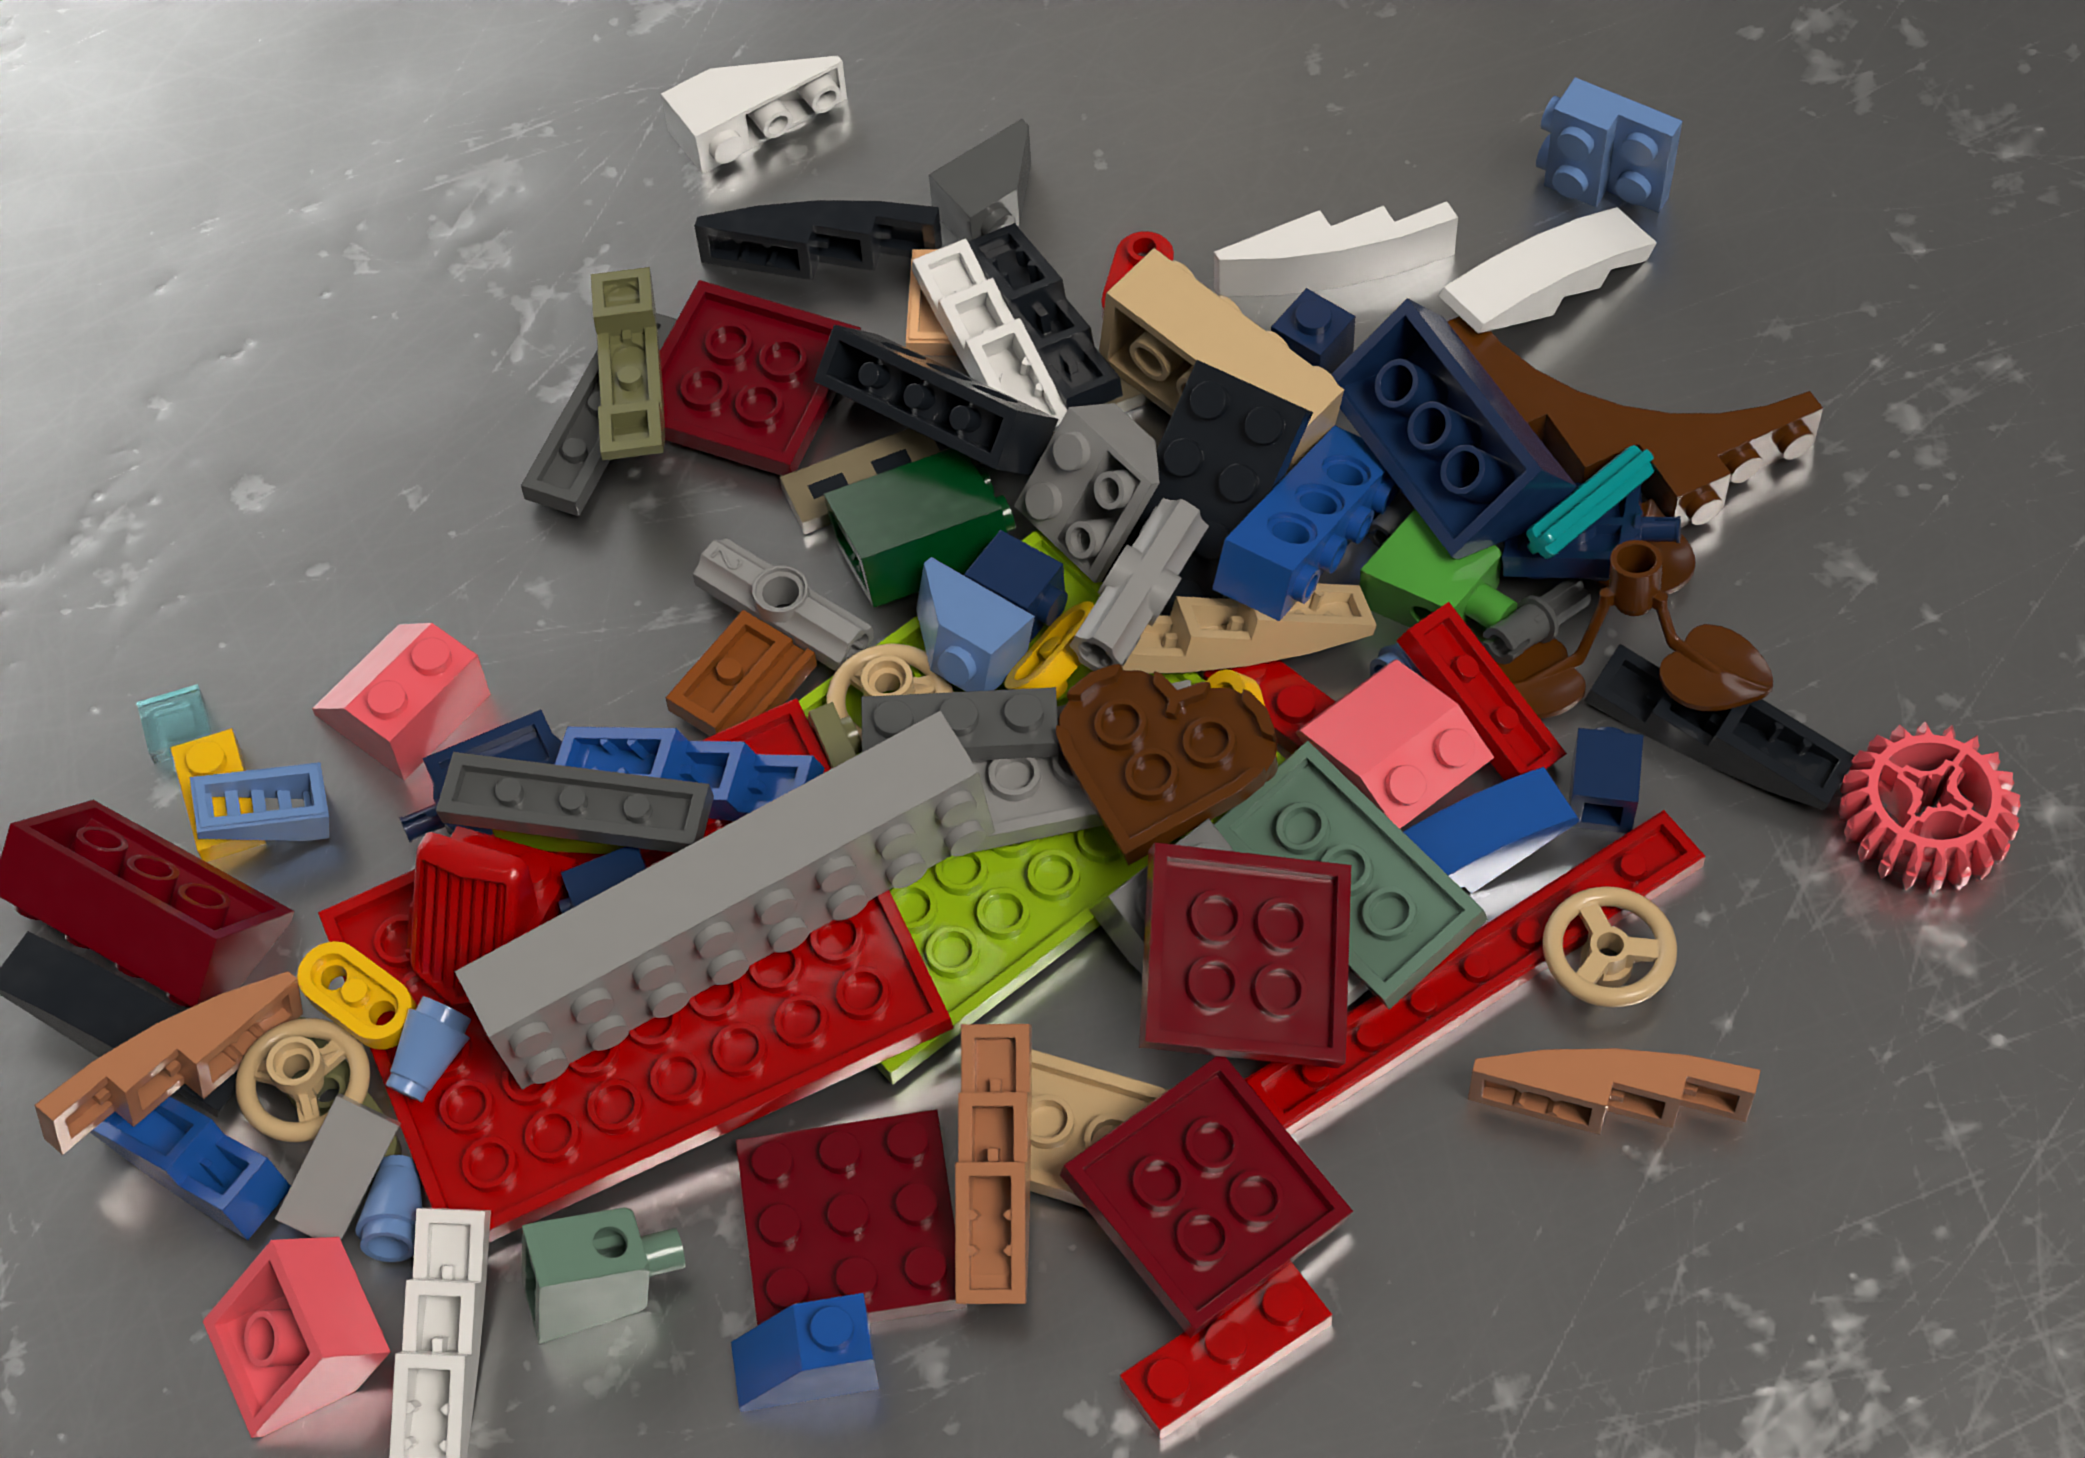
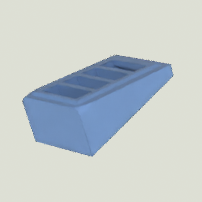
(283, 783)

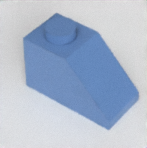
(969, 630)

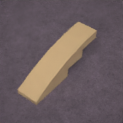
(1228, 634)

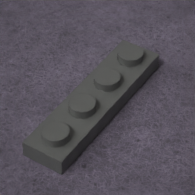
(571, 455)
(574, 803)

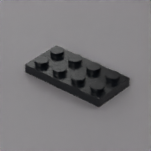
(1223, 457)

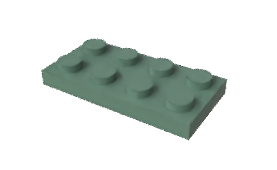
(1401, 902)

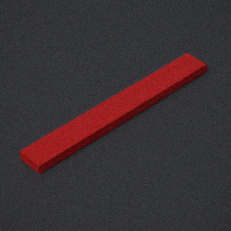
(1476, 973)

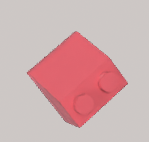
(406, 696)
(1398, 741)
(295, 1333)

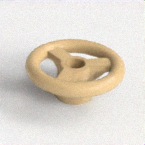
(882, 670)
(1602, 975)
(283, 1053)

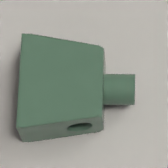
(591, 1269)

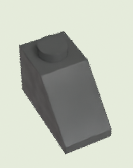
(984, 185)

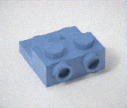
(1608, 146)

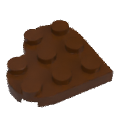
(1163, 755)

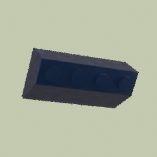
(1448, 433)

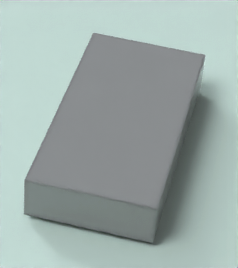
(338, 1169)

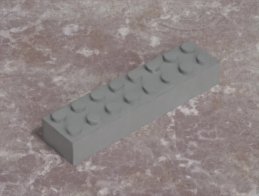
(729, 901)

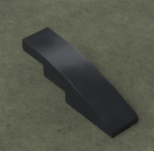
(799, 235)
(1055, 327)
(1745, 742)
(89, 1004)

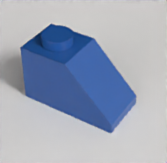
(806, 1354)

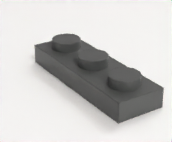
(985, 722)

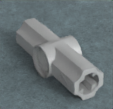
(1139, 585)
(758, 587)

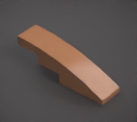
(189, 1048)
(1583, 1084)
(993, 1164)

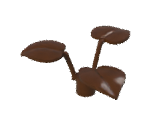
(1705, 673)

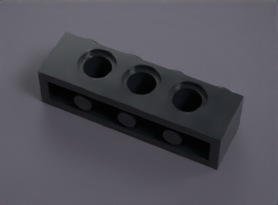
(935, 400)

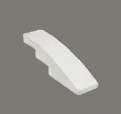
(1328, 257)
(1539, 272)
(983, 329)
(441, 1335)

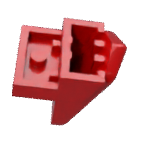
(473, 899)

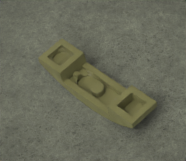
(628, 364)

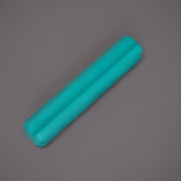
(1590, 502)

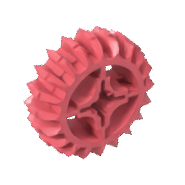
(1946, 839)

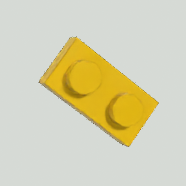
(210, 756)

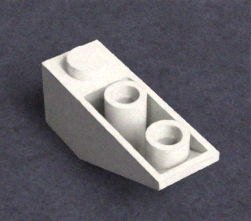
(745, 105)

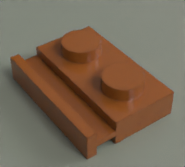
(740, 676)

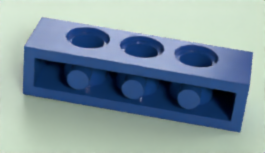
(1304, 525)

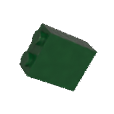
(916, 513)

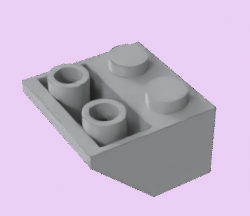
(1092, 485)

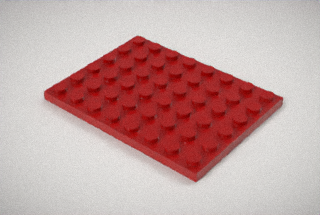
(675, 1081)

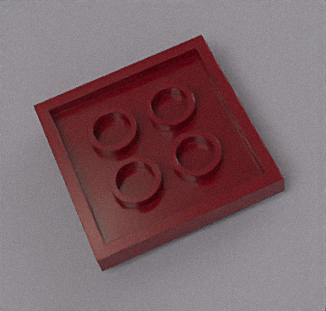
(744, 378)
(1246, 956)
(1205, 1194)
(851, 1216)

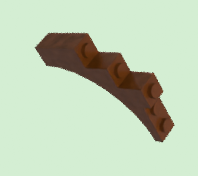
(1691, 451)

